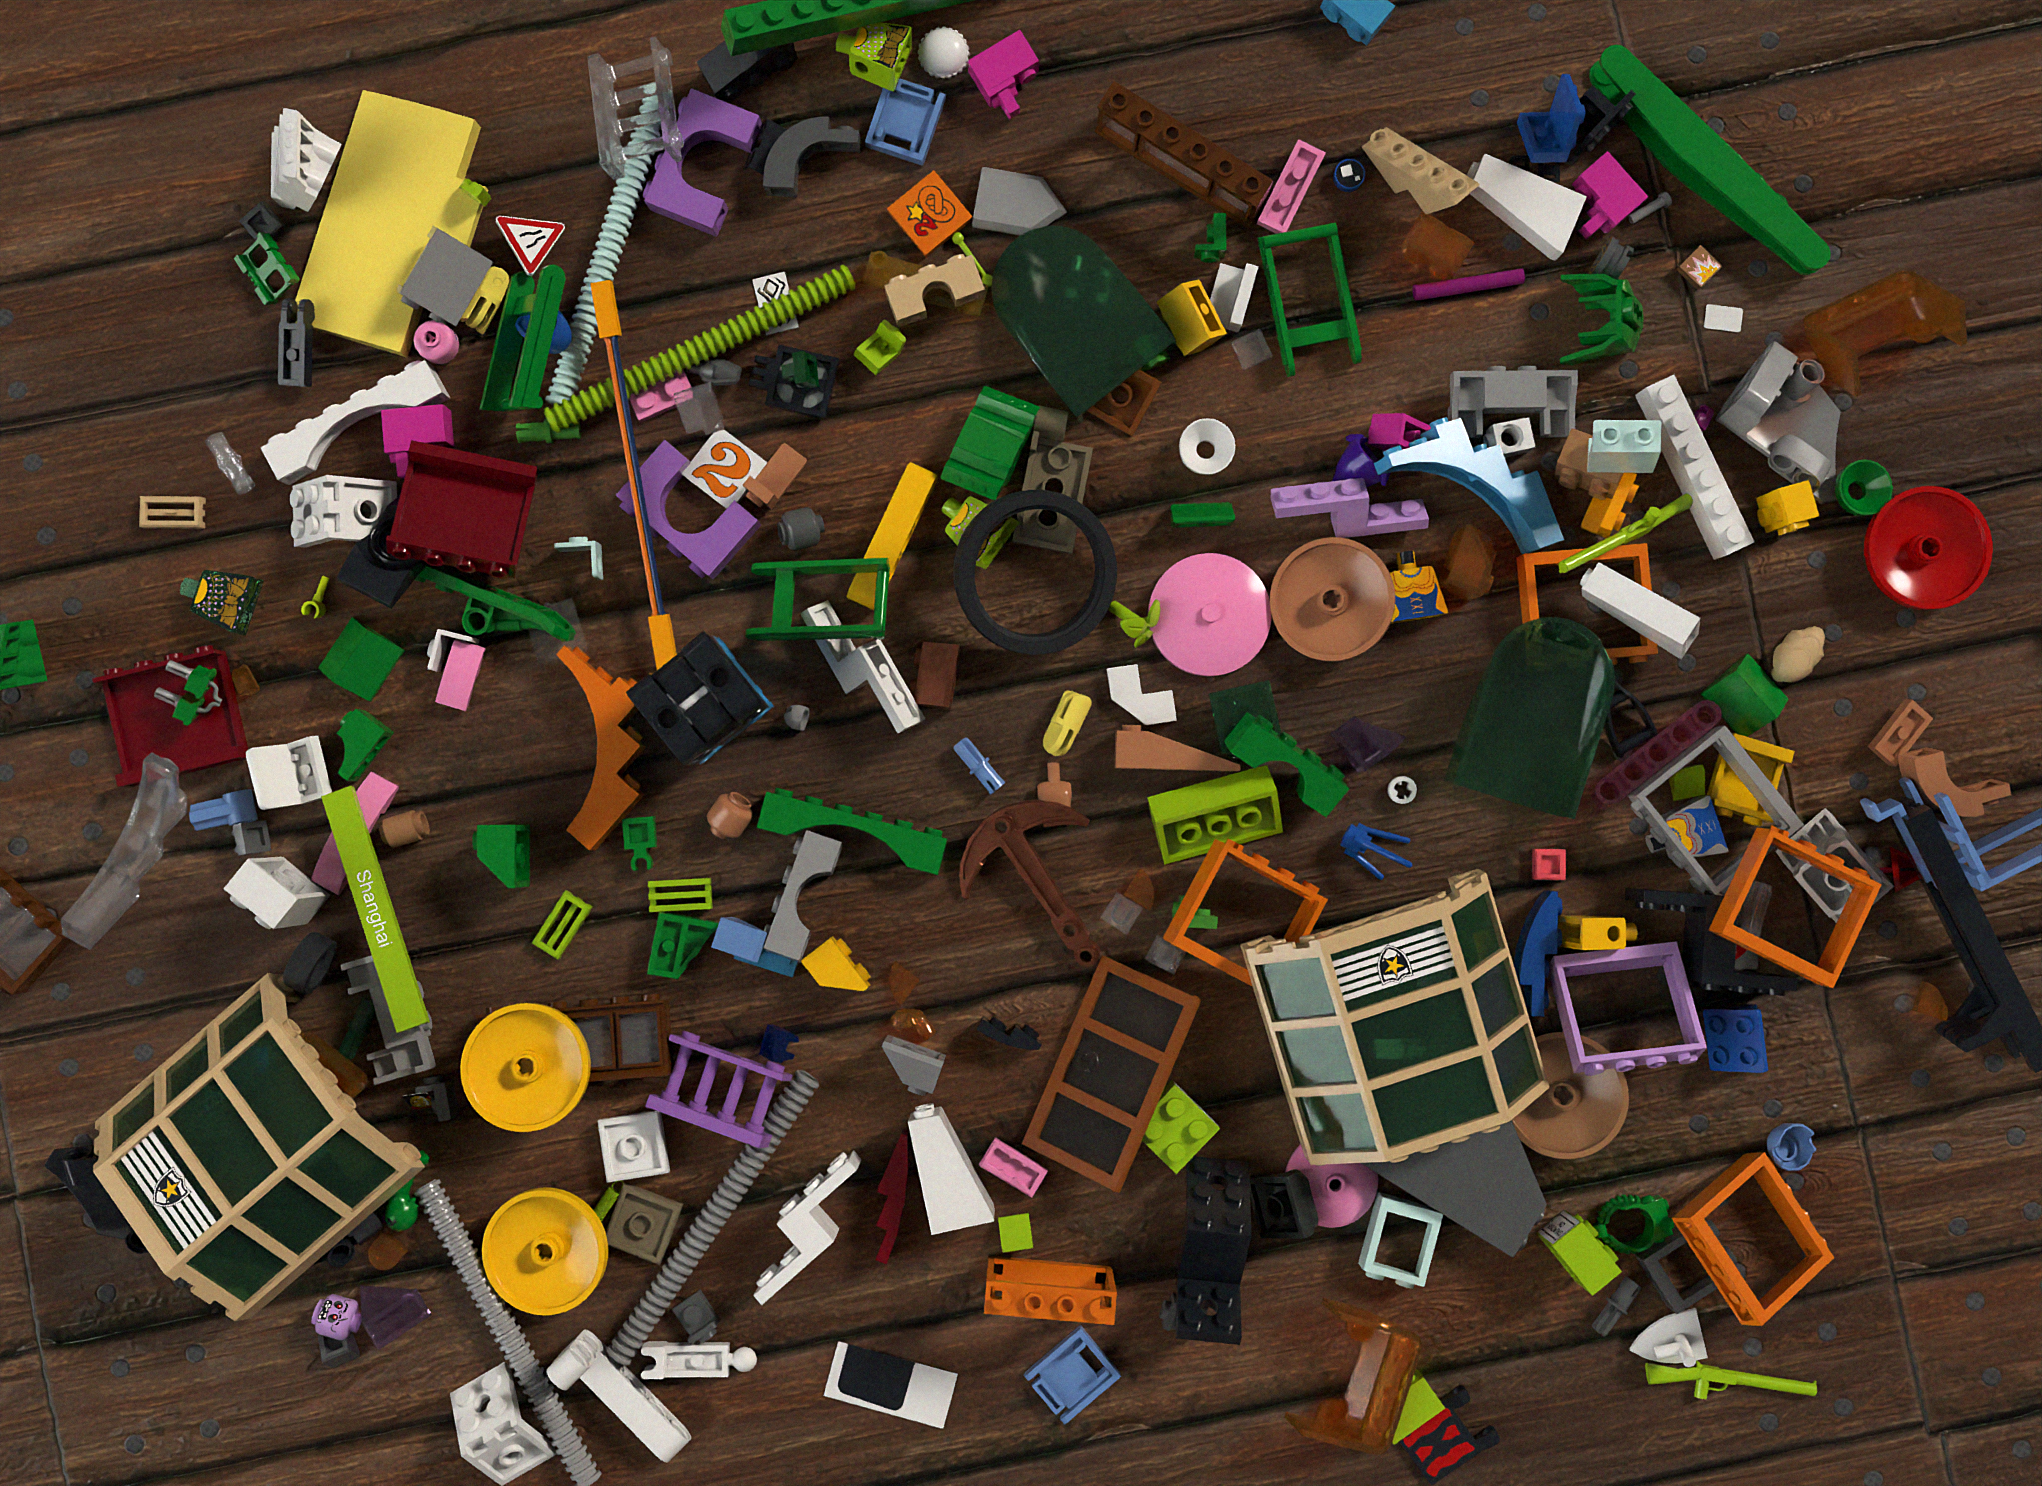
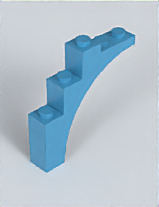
(1483, 470)

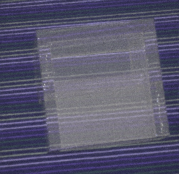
(699, 409)

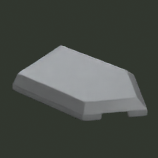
(1014, 202)

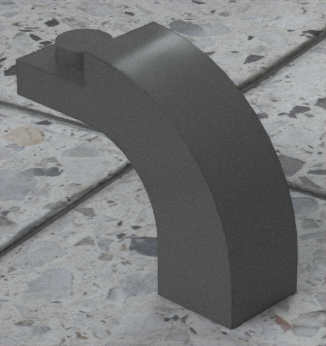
(797, 146)

